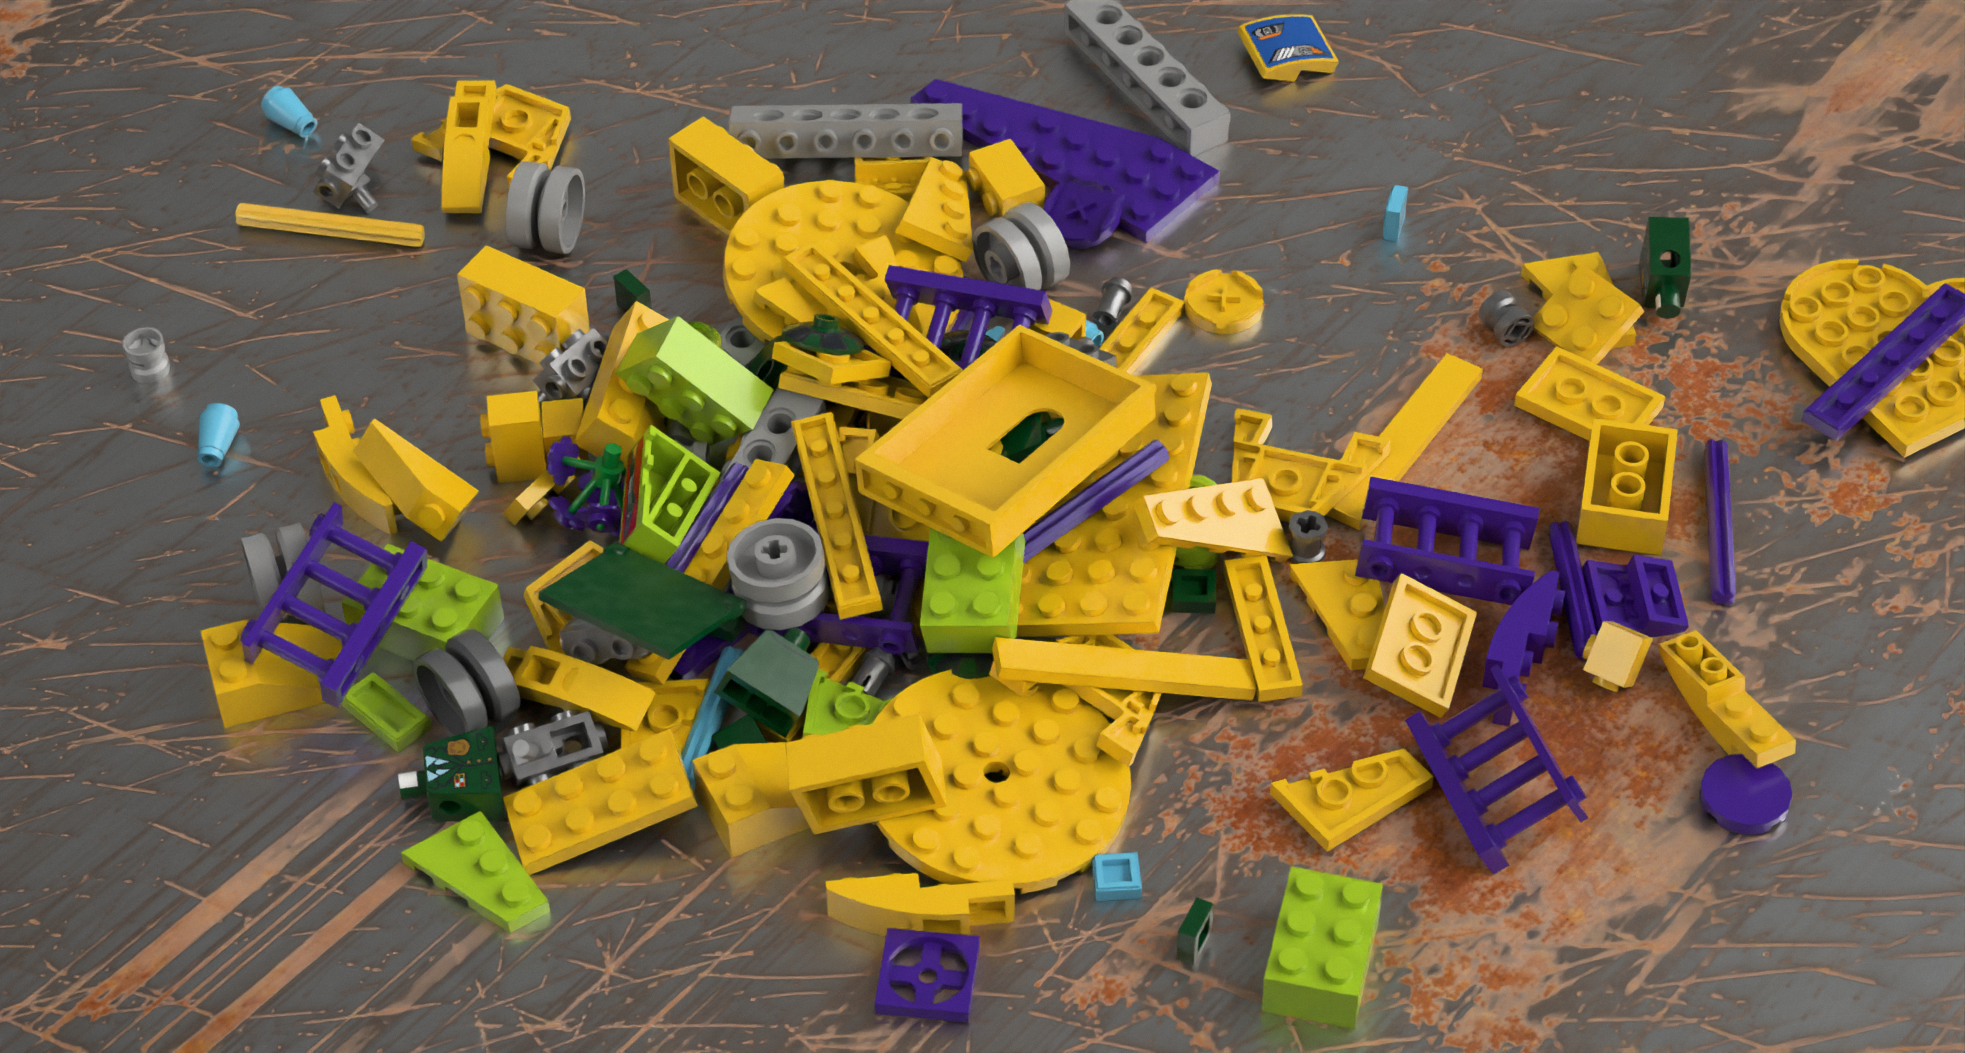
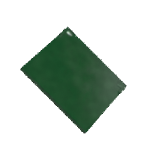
(643, 601)

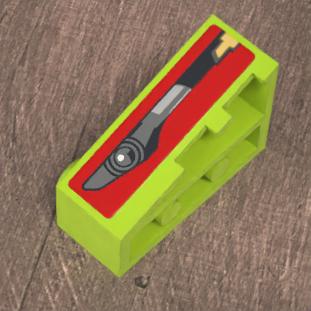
(662, 494)

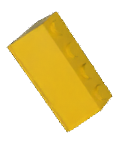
(613, 410)

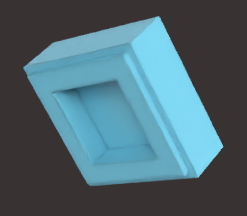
(1395, 213)
(1116, 876)

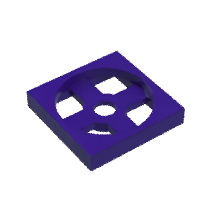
(932, 944)

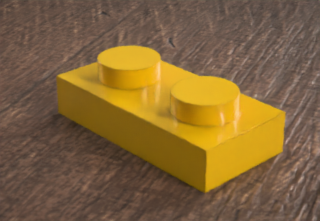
(533, 498)

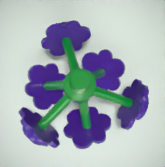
(599, 488)

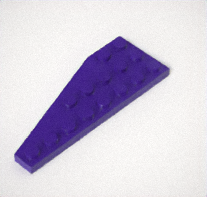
(1146, 172)

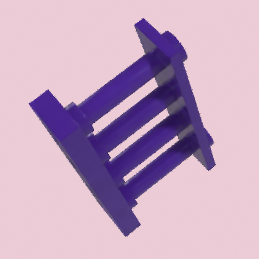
(954, 292)
(1450, 514)
(894, 636)
(357, 639)
(1454, 770)

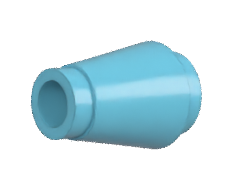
(287, 110)
(216, 432)

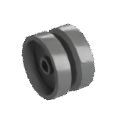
(466, 683)

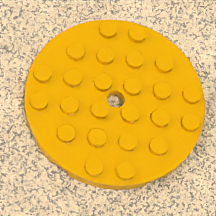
(837, 219)
(1059, 794)

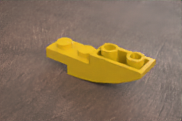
(466, 146)
(348, 473)
(578, 685)
(1721, 703)
(901, 904)

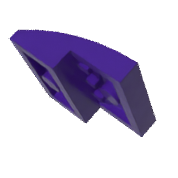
(1636, 595)

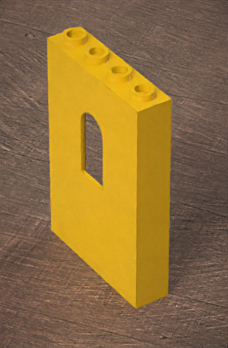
(940, 458)

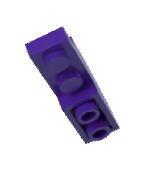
(1524, 635)

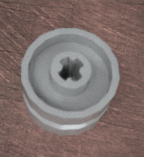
(545, 207)
(1022, 249)
(268, 571)
(779, 573)

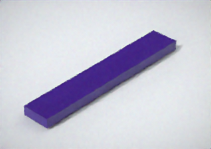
(1887, 363)

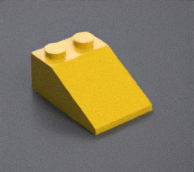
(271, 683)
(748, 795)

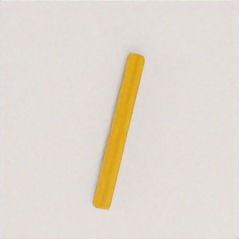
(330, 225)

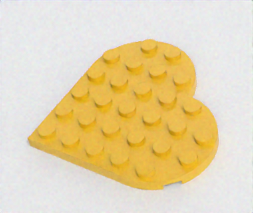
(1843, 312)

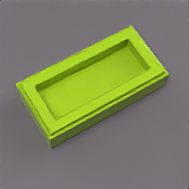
(386, 712)

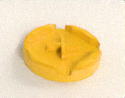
(1223, 301)

